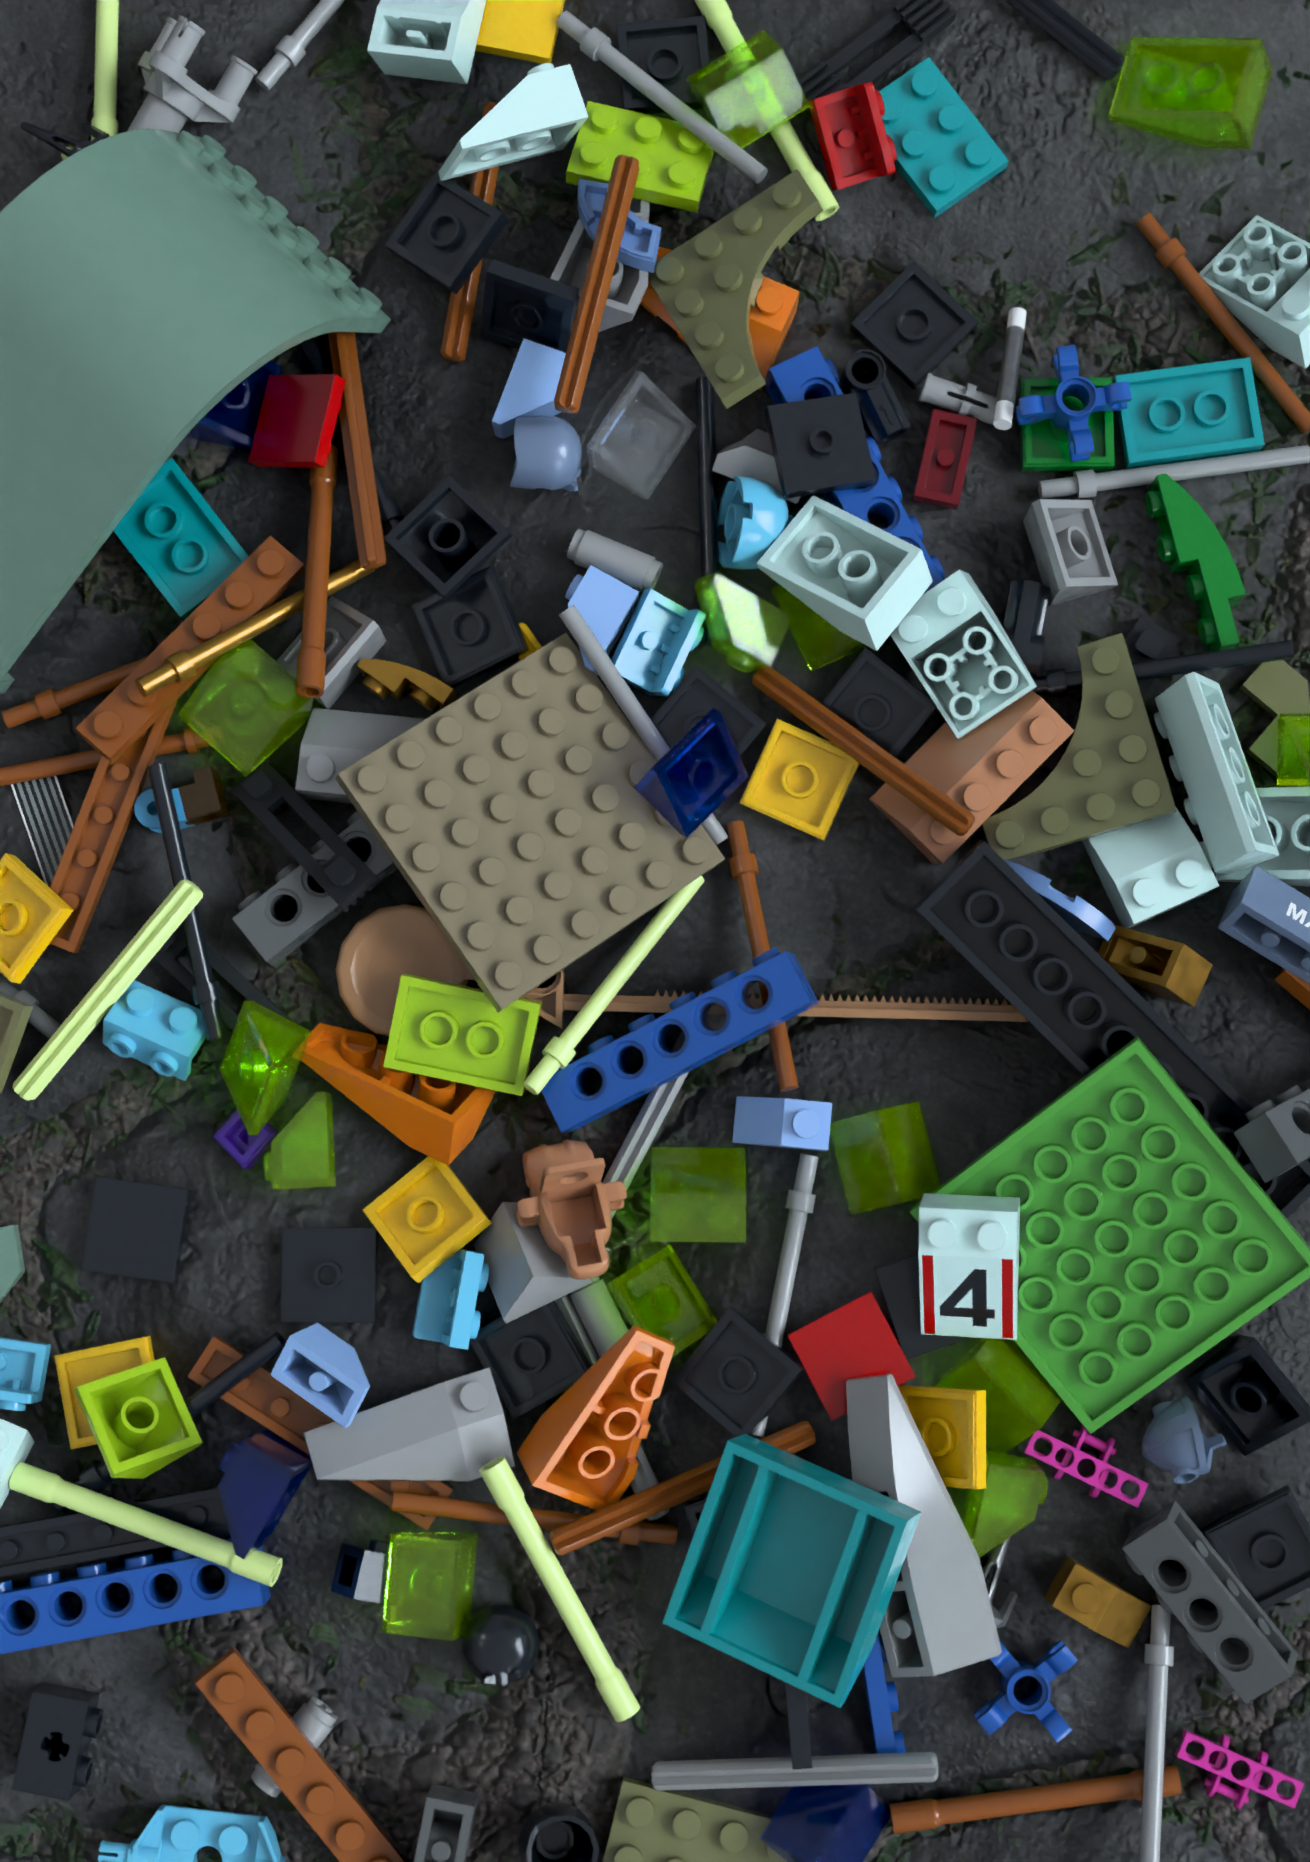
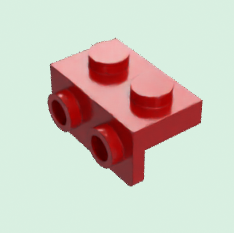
(853, 135)

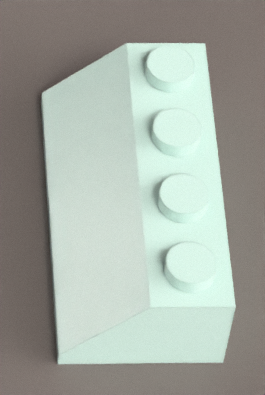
(1214, 774)

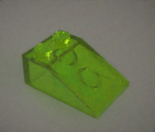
(1194, 89)

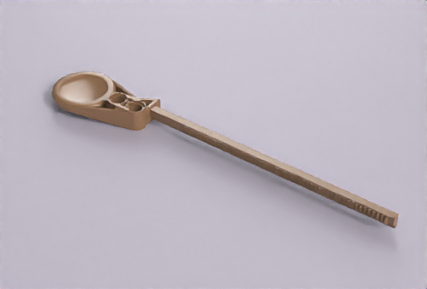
(410, 942)

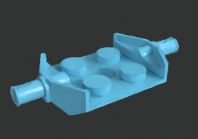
(179, 1833)

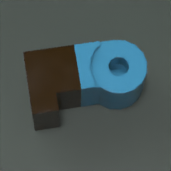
(194, 802)

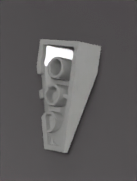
(627, 283)
(419, 1437)

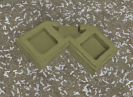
(1278, 691)

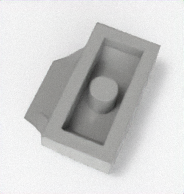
(750, 458)

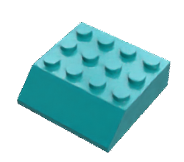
(791, 1568)

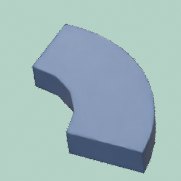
(639, 240)
(1074, 911)

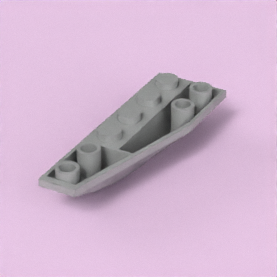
(940, 1600)

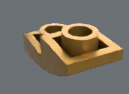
(395, 679)

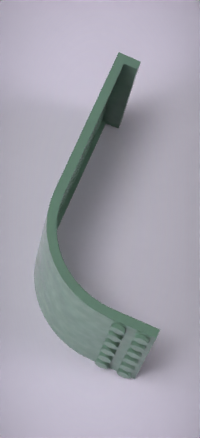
(127, 311)

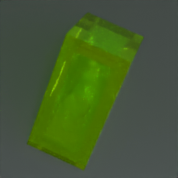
(741, 623)
(304, 1149)
(1007, 1503)

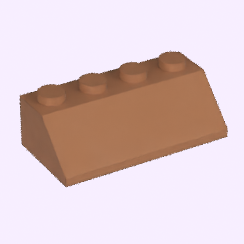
(975, 771)

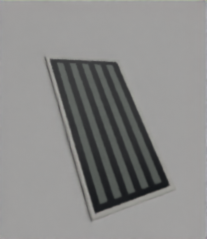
(45, 821)

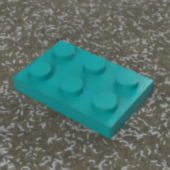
(937, 138)
(1190, 413)
(179, 540)

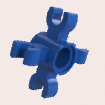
(1106, 398)
(1048, 1667)

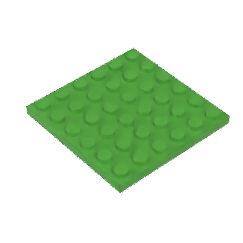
(1131, 1235)

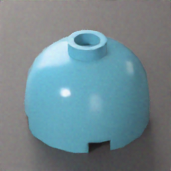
(752, 521)

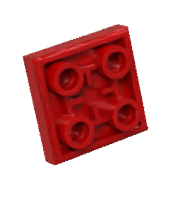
(297, 420)
(848, 1345)

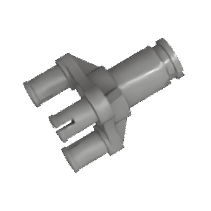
(175, 96)

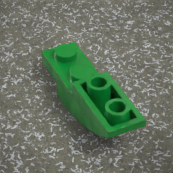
(1194, 545)

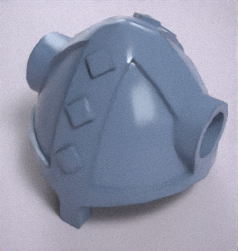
(1177, 1441)

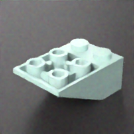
(426, 38)
(1267, 286)
(962, 654)

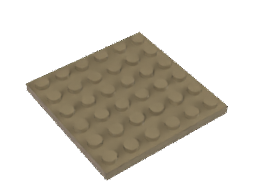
(526, 821)

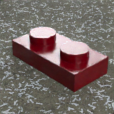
(945, 459)

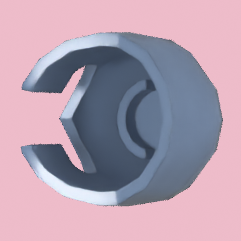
(546, 454)

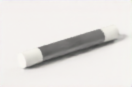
(1010, 368)

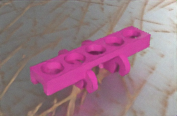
(1101, 1470)
(1247, 1782)

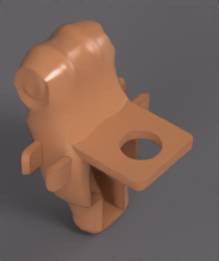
(571, 1204)

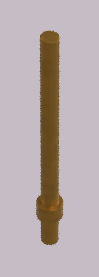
(183, 664)

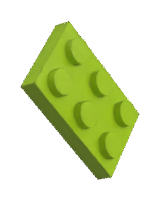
(669, 155)
(460, 1036)

